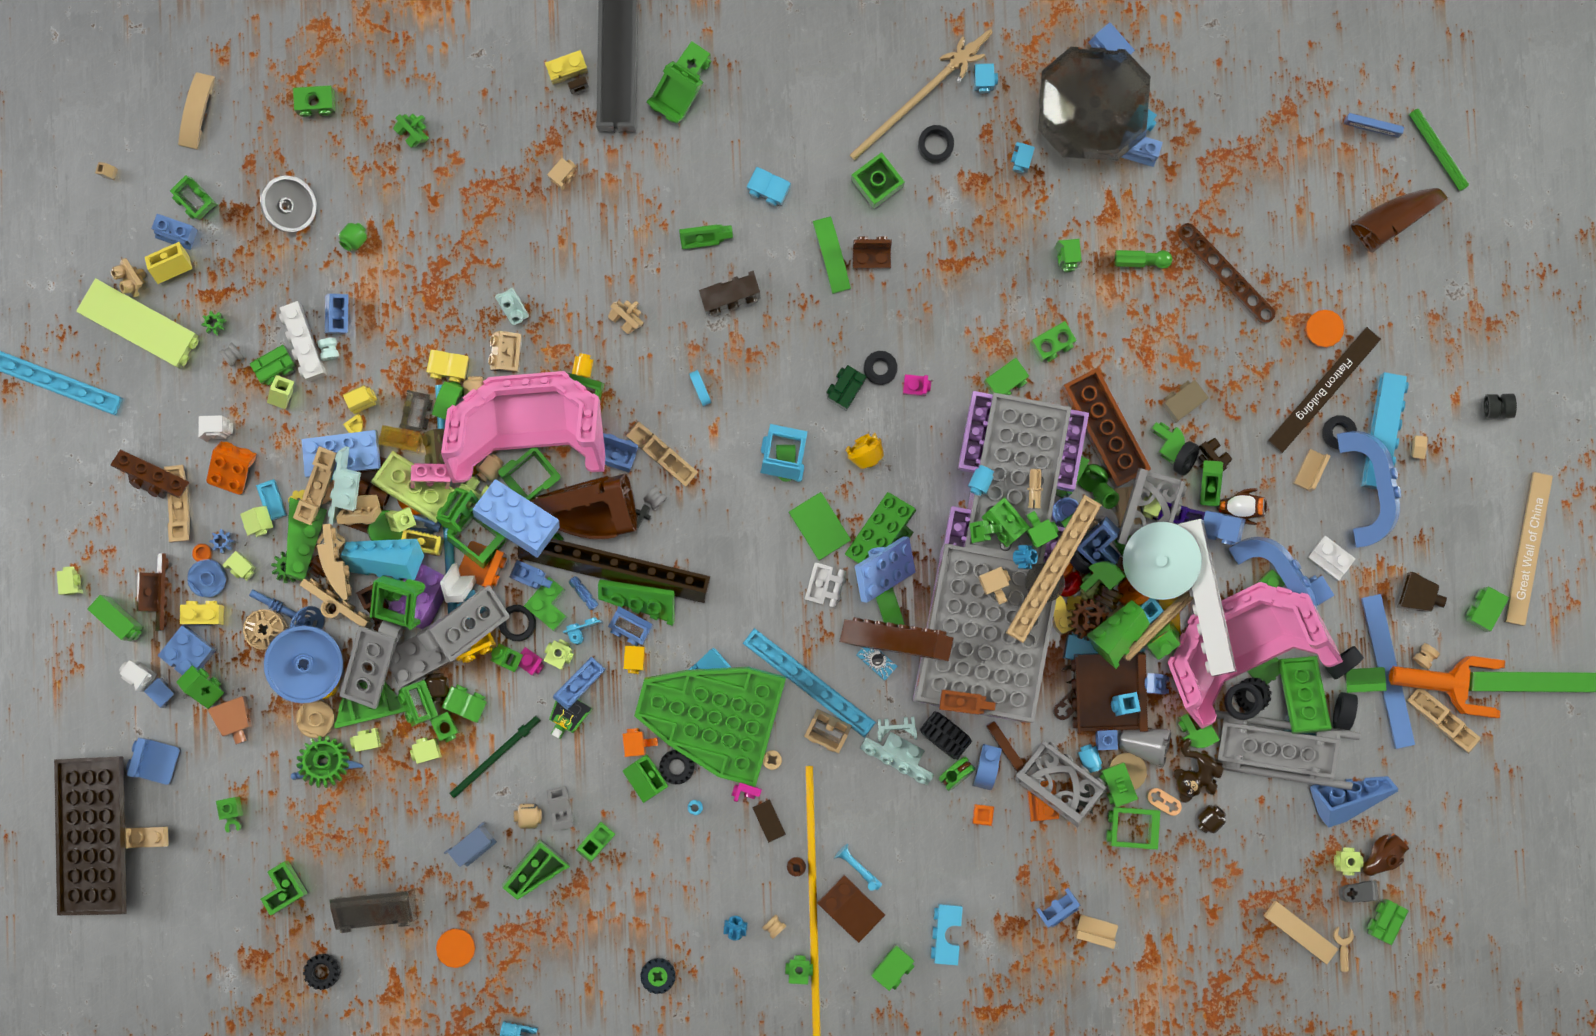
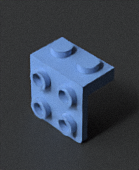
(152, 760)

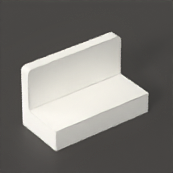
(456, 587)

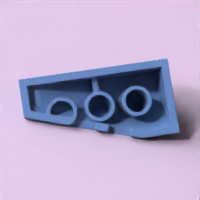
(1341, 805)

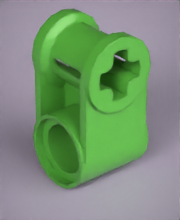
(786, 453)

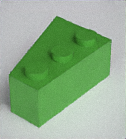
(1119, 632)
(534, 869)

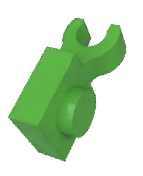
(981, 531)

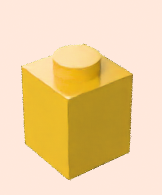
(634, 659)

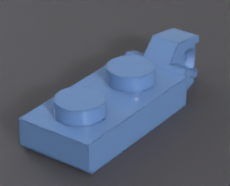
(529, 575)

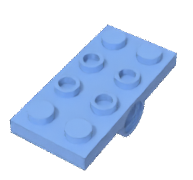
(363, 450)
(884, 568)

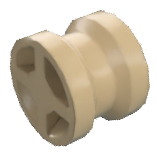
(774, 760)
(774, 926)

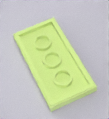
(395, 479)

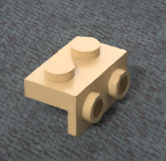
(366, 511)

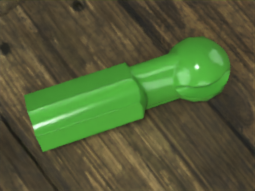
(1129, 258)

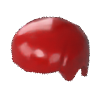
(1072, 584)

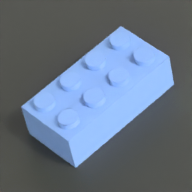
(516, 518)

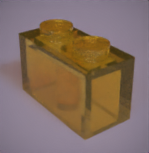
(400, 439)

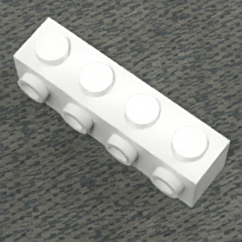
(303, 341)

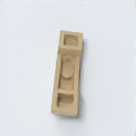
(194, 110)
(317, 486)
(178, 510)

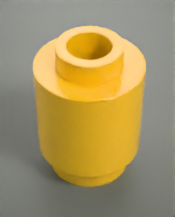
(582, 365)

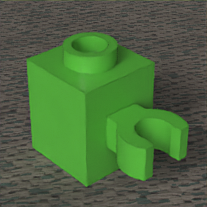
(1041, 532)
(229, 810)

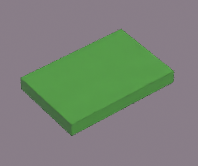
(819, 526)

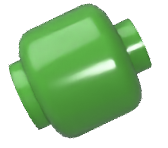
(352, 236)

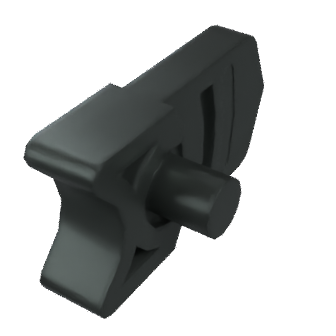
(643, 513)

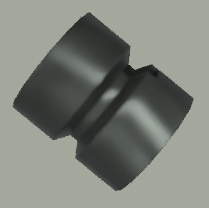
(1500, 406)

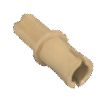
(1035, 488)

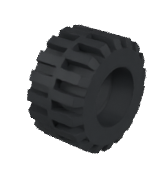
(945, 735)

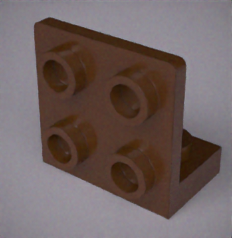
(872, 253)

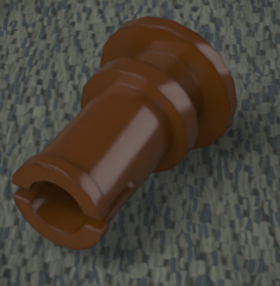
(796, 866)

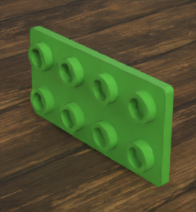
(883, 527)

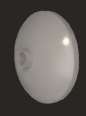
(296, 197)

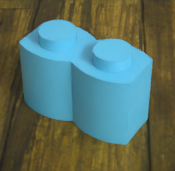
(768, 186)

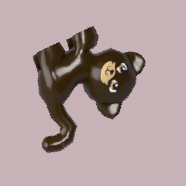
(1190, 782)

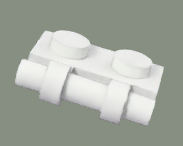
(819, 583)

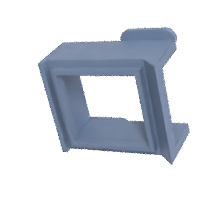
(472, 846)

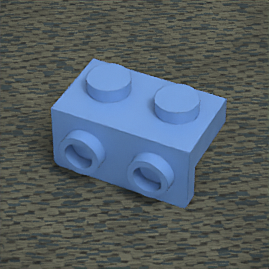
(619, 452)

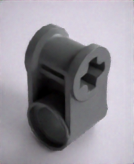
(1362, 892)

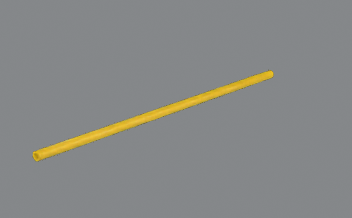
(812, 900)

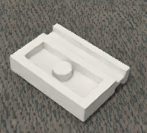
(1331, 558)

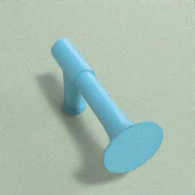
(873, 882)

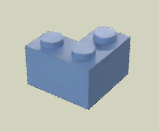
(1224, 527)
(1096, 543)

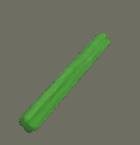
(1439, 149)

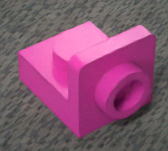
(916, 385)
(531, 662)
(750, 791)

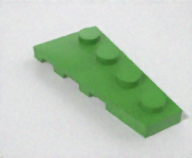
(301, 542)
(648, 600)

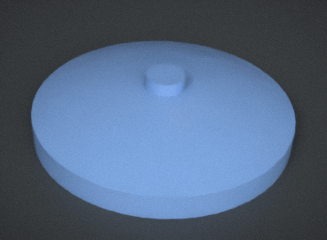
(303, 664)

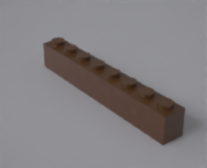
(897, 638)

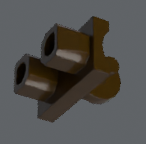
(1208, 449)

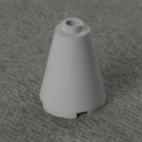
(1147, 745)

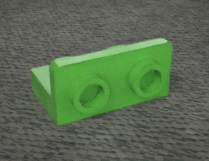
(1012, 523)

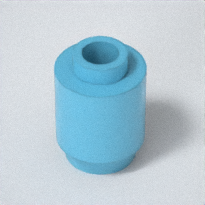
(981, 480)
(1090, 758)

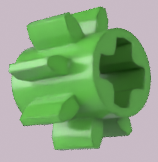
(209, 320)

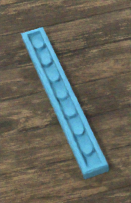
(59, 384)
(809, 682)

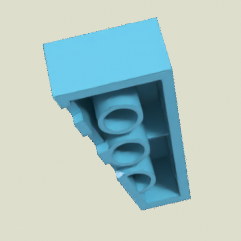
(384, 557)

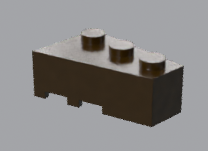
(730, 294)

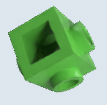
(799, 977)

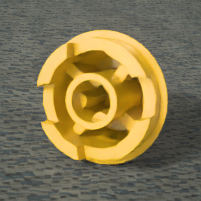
(866, 451)

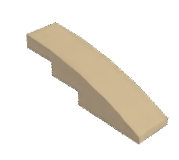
(661, 453)
(1444, 720)
(1300, 932)

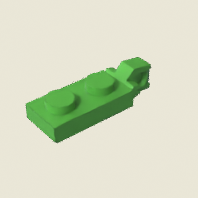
(704, 235)

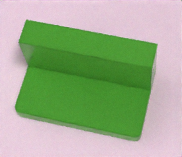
(1366, 680)

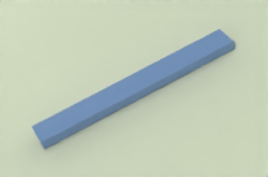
(1385, 657)

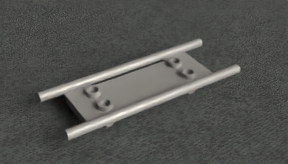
(1281, 751)

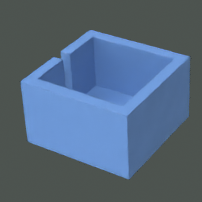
(185, 650)

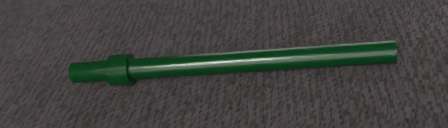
(523, 731)

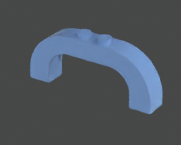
(1386, 485)
(1281, 559)

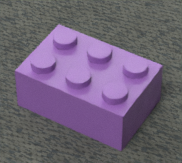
(428, 601)

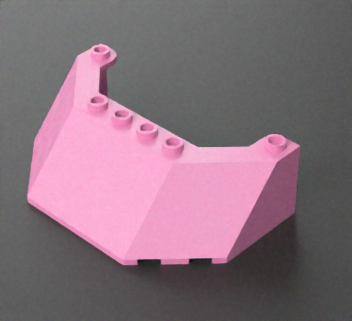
(522, 414)
(1260, 627)

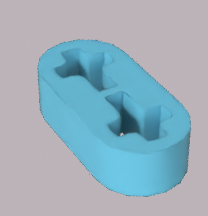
(700, 388)

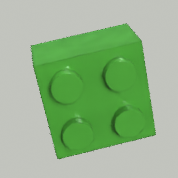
(877, 180)

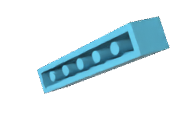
(1386, 419)

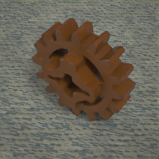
(1080, 617)

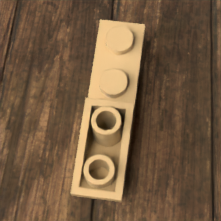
(335, 571)
(146, 837)

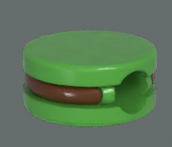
(957, 773)

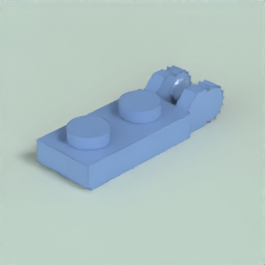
(1156, 683)

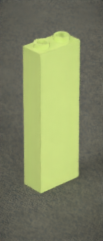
(138, 323)

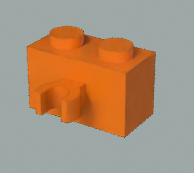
(635, 742)

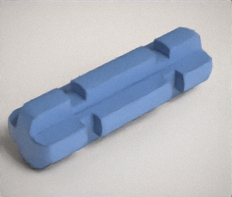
(583, 593)

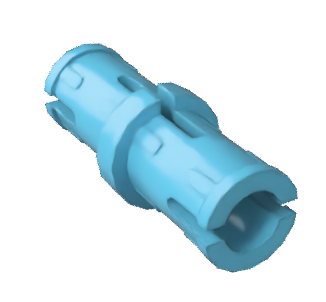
(700, 806)

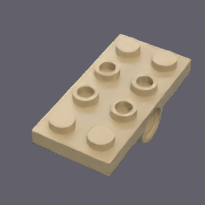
(342, 608)

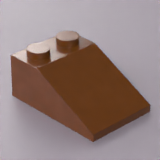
(851, 908)

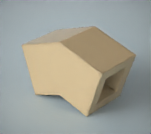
(106, 170)
(1419, 447)

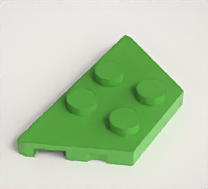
(353, 712)

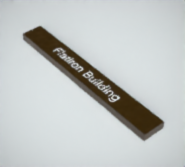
(1324, 390)

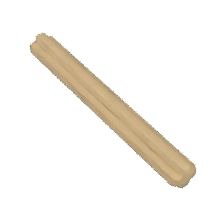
(1153, 629)

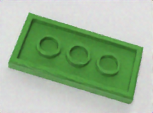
(1304, 695)

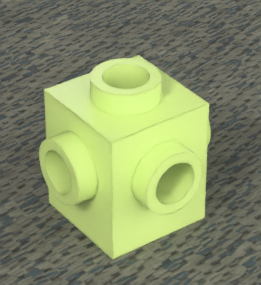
(553, 659)
(1341, 861)

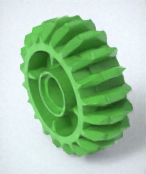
(322, 774)

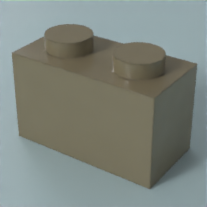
(1185, 400)

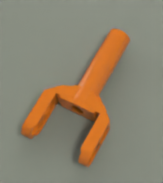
(1453, 683)

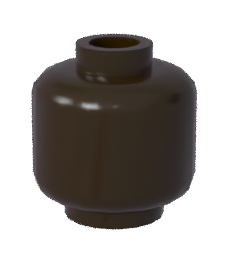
(437, 685)
(1211, 819)

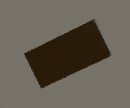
(769, 820)

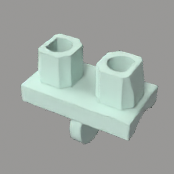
(512, 306)

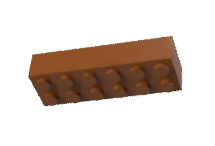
(1106, 427)

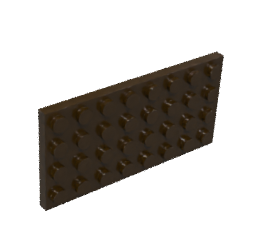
(90, 836)

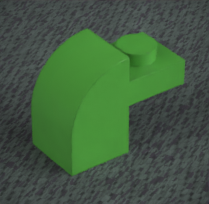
(449, 395)
(1173, 441)
(1106, 572)
(1199, 737)
(595, 842)

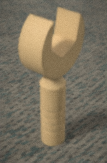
(1343, 950)

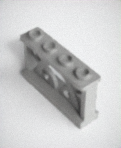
(1142, 486)
(1068, 809)

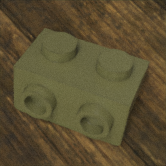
(433, 445)

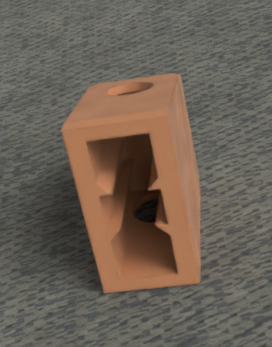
(232, 718)

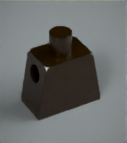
(1420, 594)

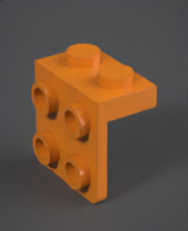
(230, 467)
(484, 576)

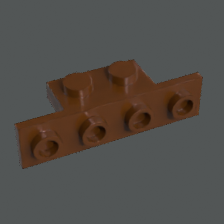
(148, 476)
(152, 592)

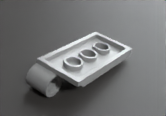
(451, 631)
(377, 650)

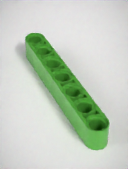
(1532, 682)

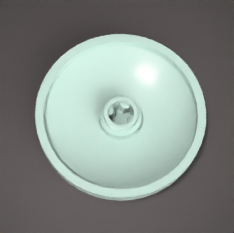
(1162, 560)

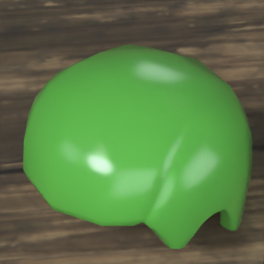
(1092, 477)

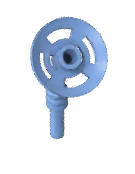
(299, 616)

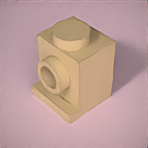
(562, 173)

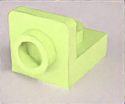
(400, 519)

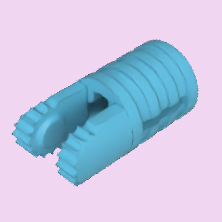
(510, 1029)

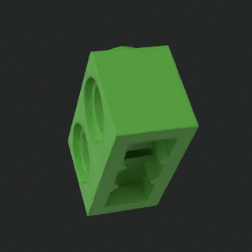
(1051, 338)

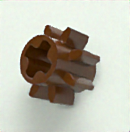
(316, 566)

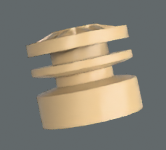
(253, 626)

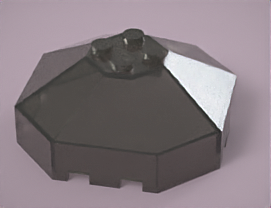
(1094, 103)

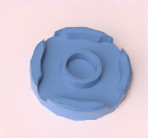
(206, 578)

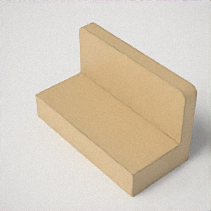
(1311, 470)
(1096, 931)

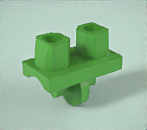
(414, 126)

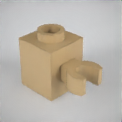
(994, 582)

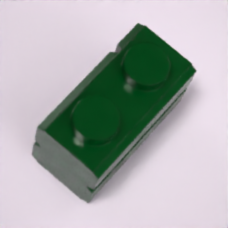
(846, 387)

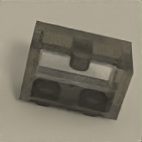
(415, 412)

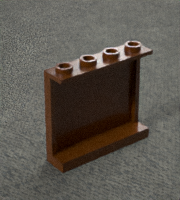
(1095, 686)

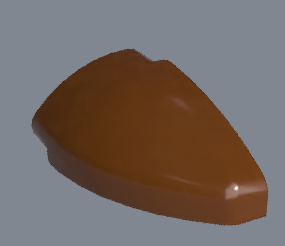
(1377, 225)
(593, 508)

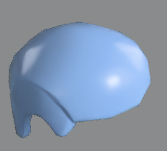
(1063, 508)

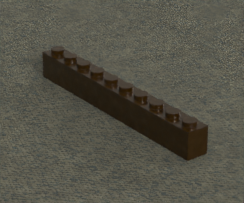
(620, 569)

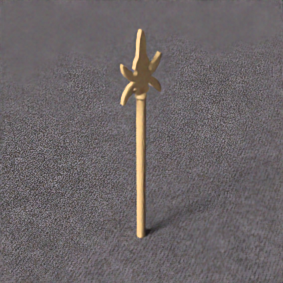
(960, 57)

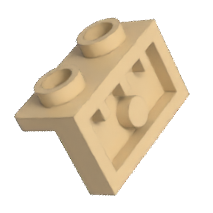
(504, 351)

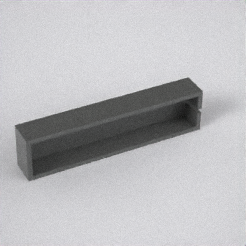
(617, 65)

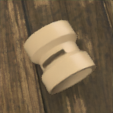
(1426, 656)

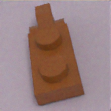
(964, 702)

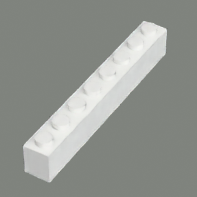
(1209, 608)

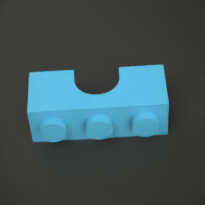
(946, 916)

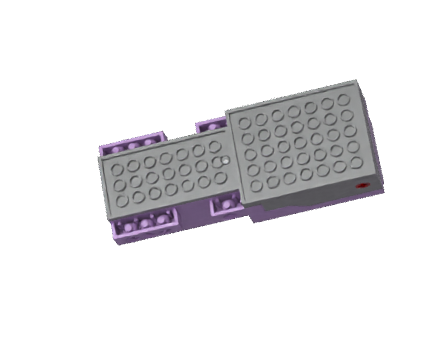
(1010, 439)

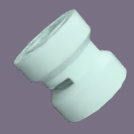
(328, 349)

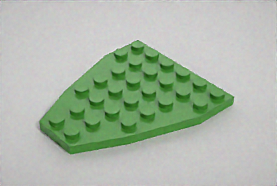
(714, 716)

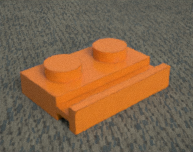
(1040, 810)

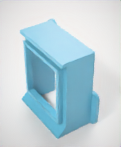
(778, 467)

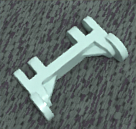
(910, 728)

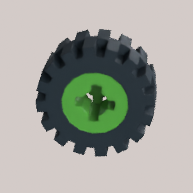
(662, 970)

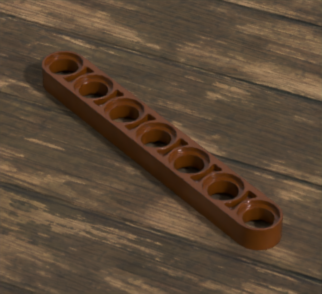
(1228, 282)

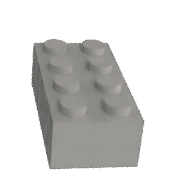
(413, 662)

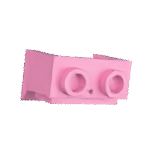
(429, 473)

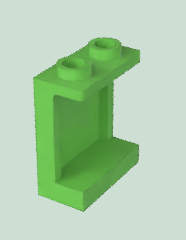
(675, 92)

